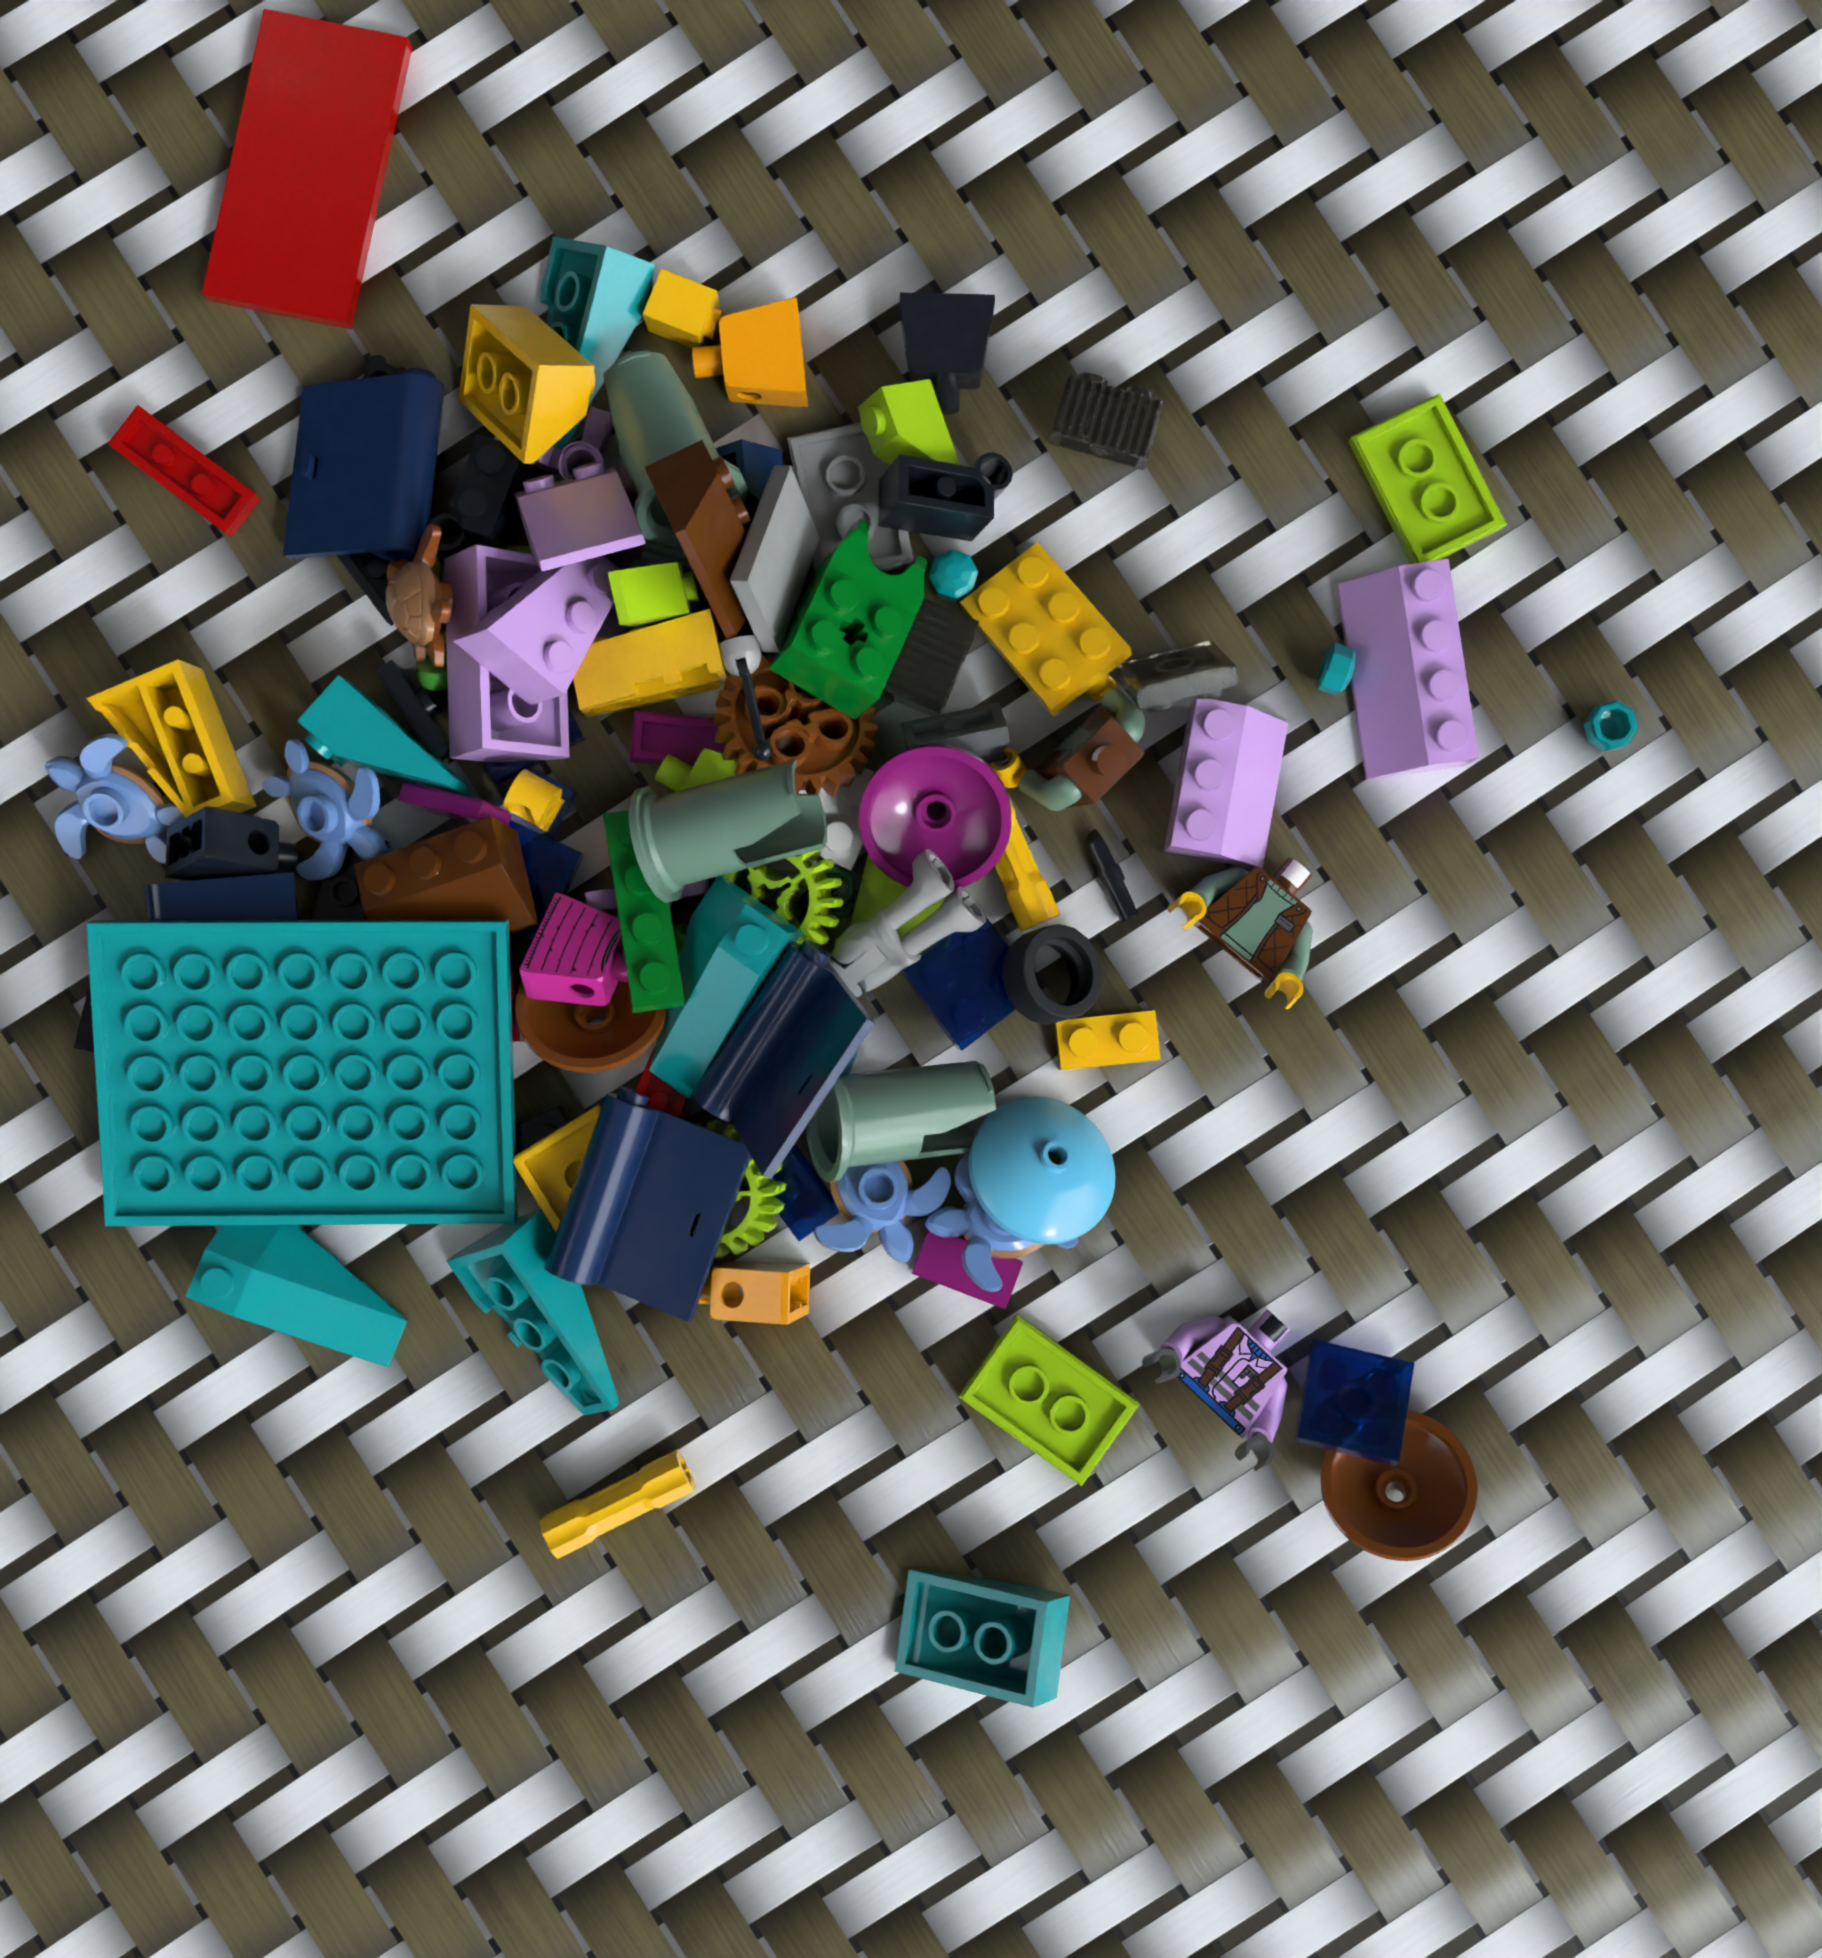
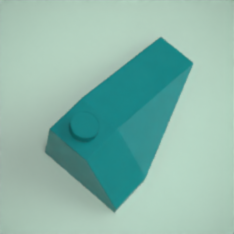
(722, 967)

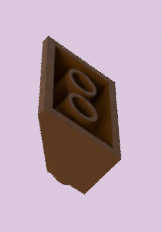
(705, 524)
(452, 876)

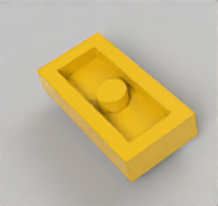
(1107, 1040)

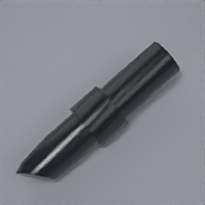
(1111, 876)

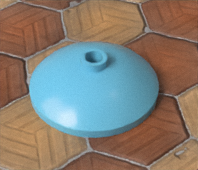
(1023, 1186)

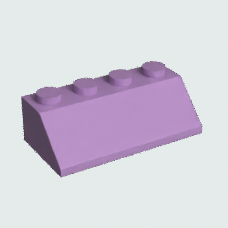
(1408, 670)
(484, 714)

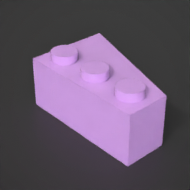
(544, 629)

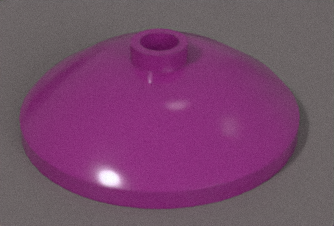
(965, 836)

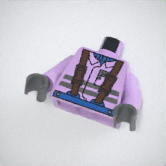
(1231, 1375)

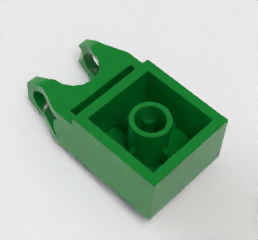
(850, 626)

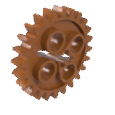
(795, 727)

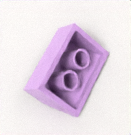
(1226, 783)

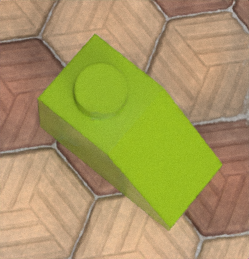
(907, 423)
(654, 593)

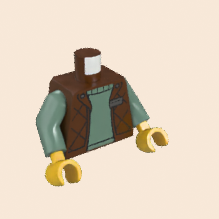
(1088, 758)
(1256, 922)

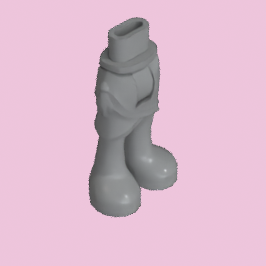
(875, 952)

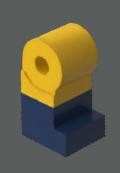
(539, 800)

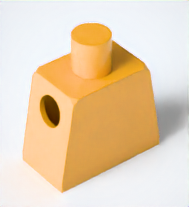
(758, 356)
(771, 1292)

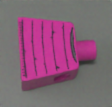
(574, 955)

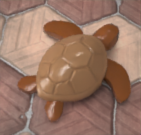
(419, 600)

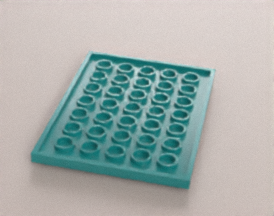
(304, 1071)

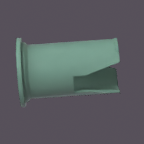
(651, 421)
(723, 827)
(898, 1116)

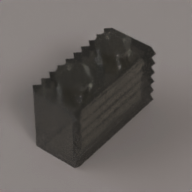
(1107, 420)
(931, 658)

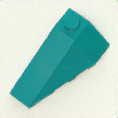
(594, 301)
(297, 1288)
(542, 1309)

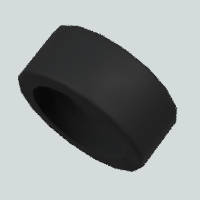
(1082, 965)

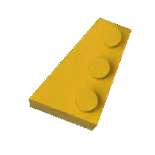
(651, 665)
(178, 737)

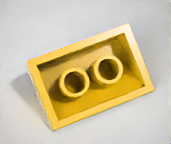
(522, 379)

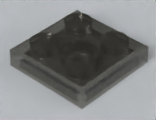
(1177, 674)

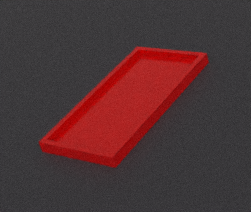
(307, 169)

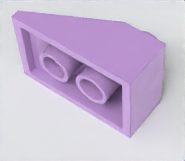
(577, 516)

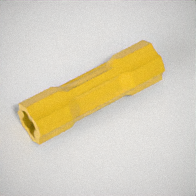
(1023, 884)
(616, 1504)

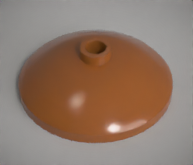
(566, 1039)
(1435, 1485)

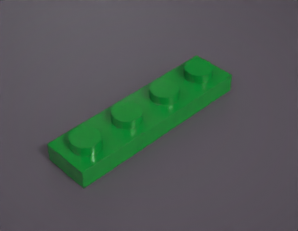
(643, 925)

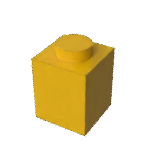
(683, 310)

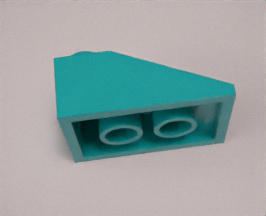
(358, 731)
(983, 1636)

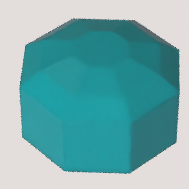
(953, 576)
(1336, 669)
(1610, 726)

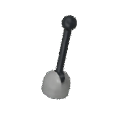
(742, 658)

